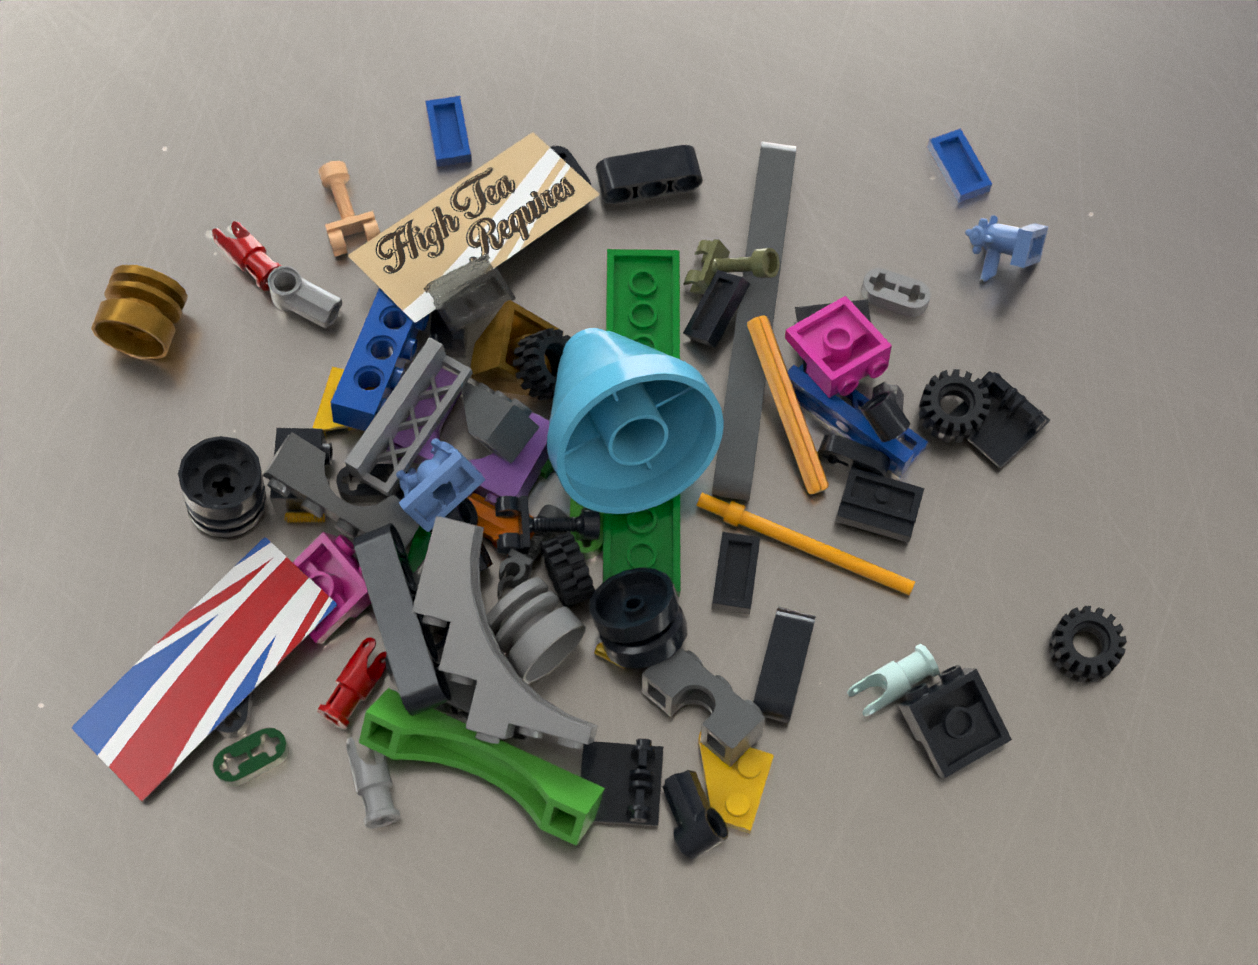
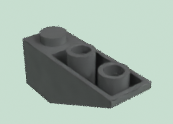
(497, 421)

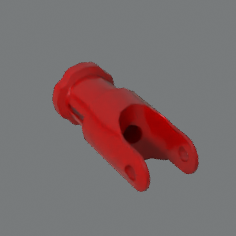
(246, 253)
(353, 684)

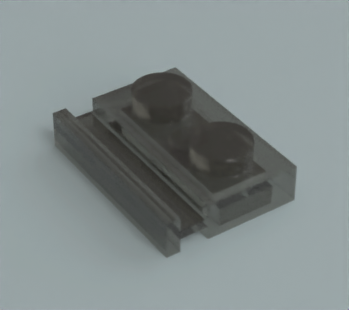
(469, 293)

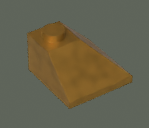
(495, 348)

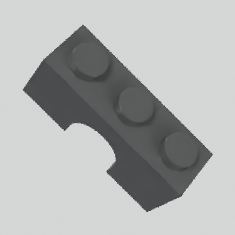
(684, 680)

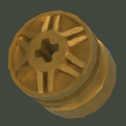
(139, 311)

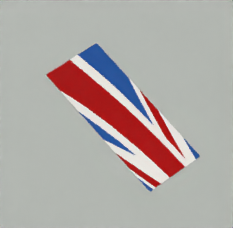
(203, 668)

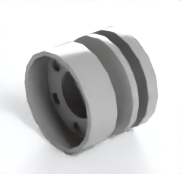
(534, 630)

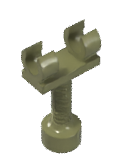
(763, 264)

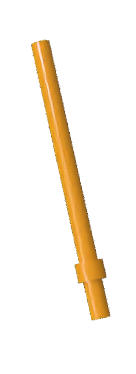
(736, 514)

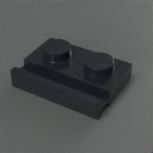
(880, 504)

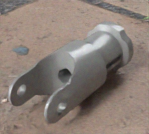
(373, 785)

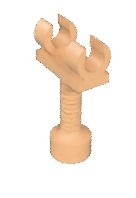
(334, 177)

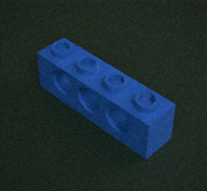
(351, 402)

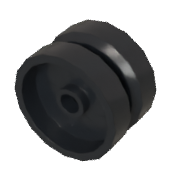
(638, 617)

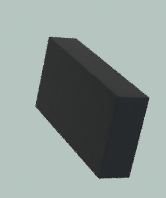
(716, 308)
(736, 572)

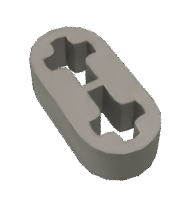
(895, 292)

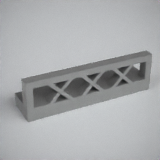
(397, 409)

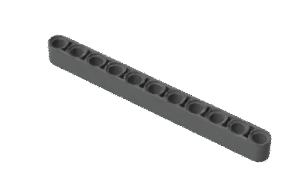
(746, 377)

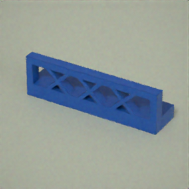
(851, 421)

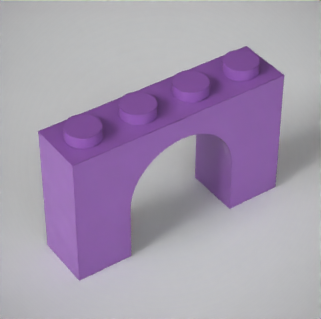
(500, 476)

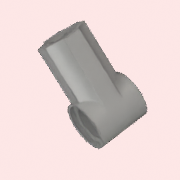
(304, 298)

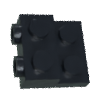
(955, 719)

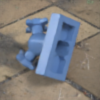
(1021, 243)
(438, 484)

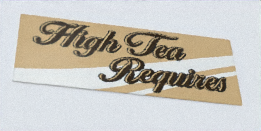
(484, 213)

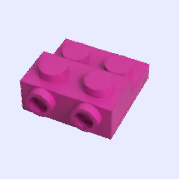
(839, 347)
(338, 573)

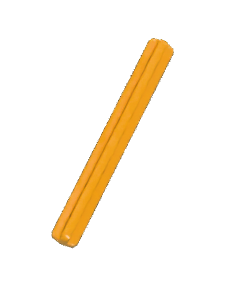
(787, 405)

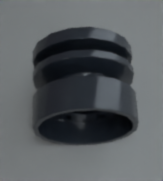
(208, 478)

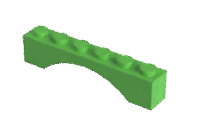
(551, 795)

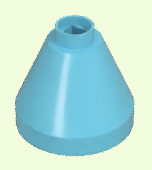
(629, 423)

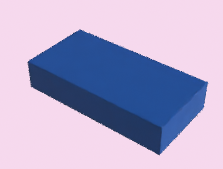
(448, 131)
(959, 165)

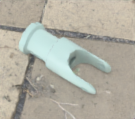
(897, 678)

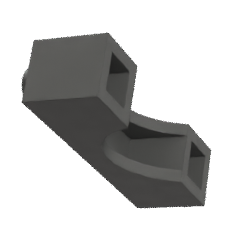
(300, 471)

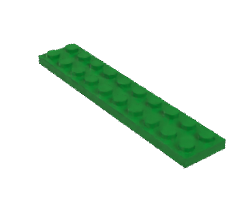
(646, 309)

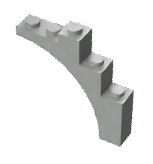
(501, 697)

